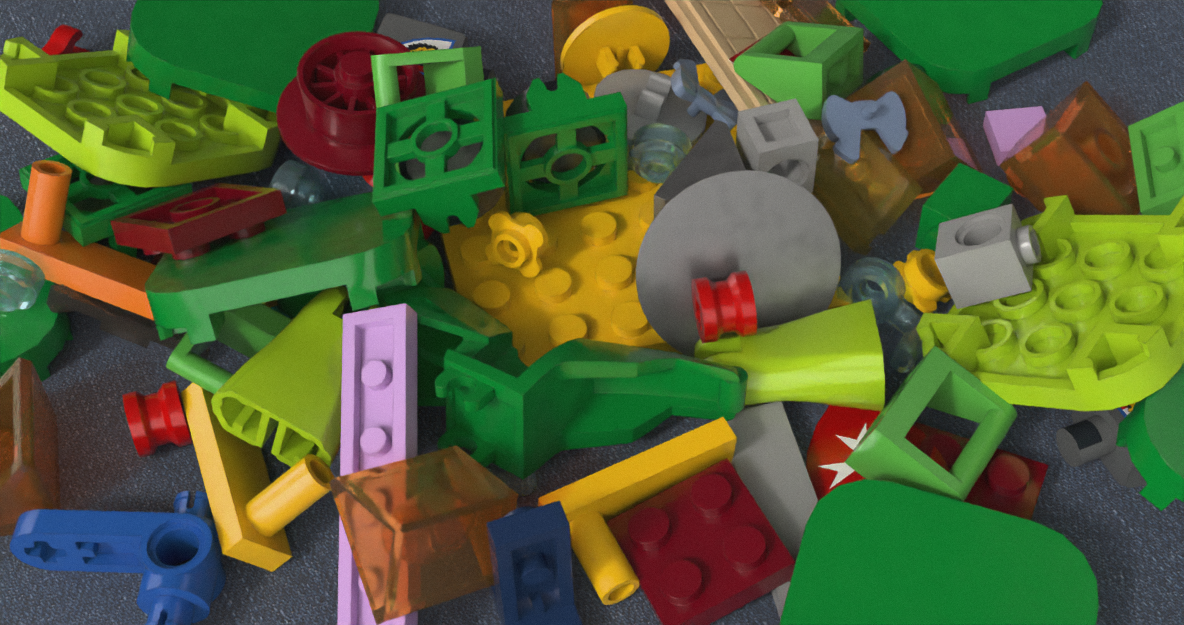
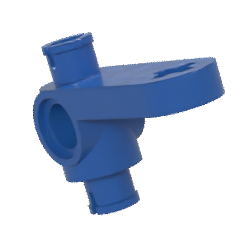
(134, 544)

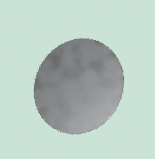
(734, 226)

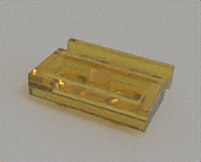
(865, 195)

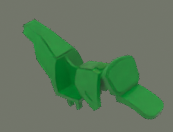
(566, 400)

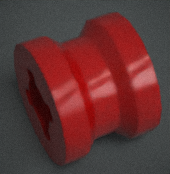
(724, 306)
(157, 419)

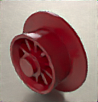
(331, 102)

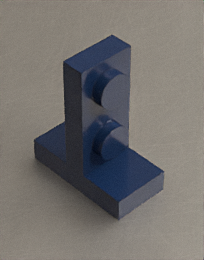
(533, 567)

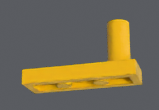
(625, 485)
(243, 501)

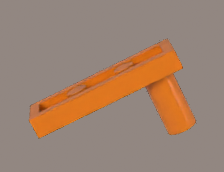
(86, 269)

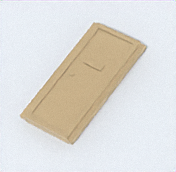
(723, 30)

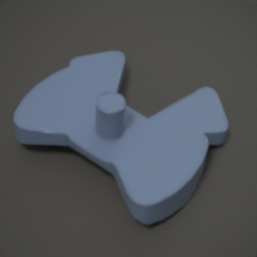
(687, 87)
(846, 120)

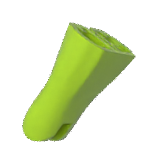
(813, 359)
(292, 385)

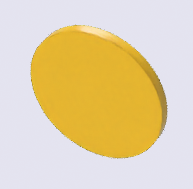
(614, 42)

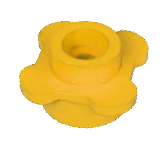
(517, 242)
(923, 280)

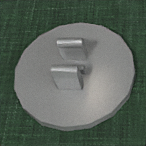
(651, 101)

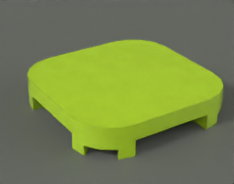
(111, 126)
(1098, 316)

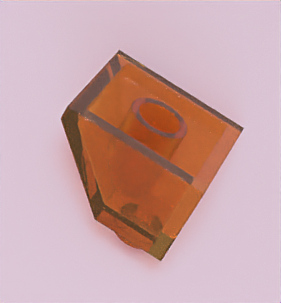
(1077, 153)

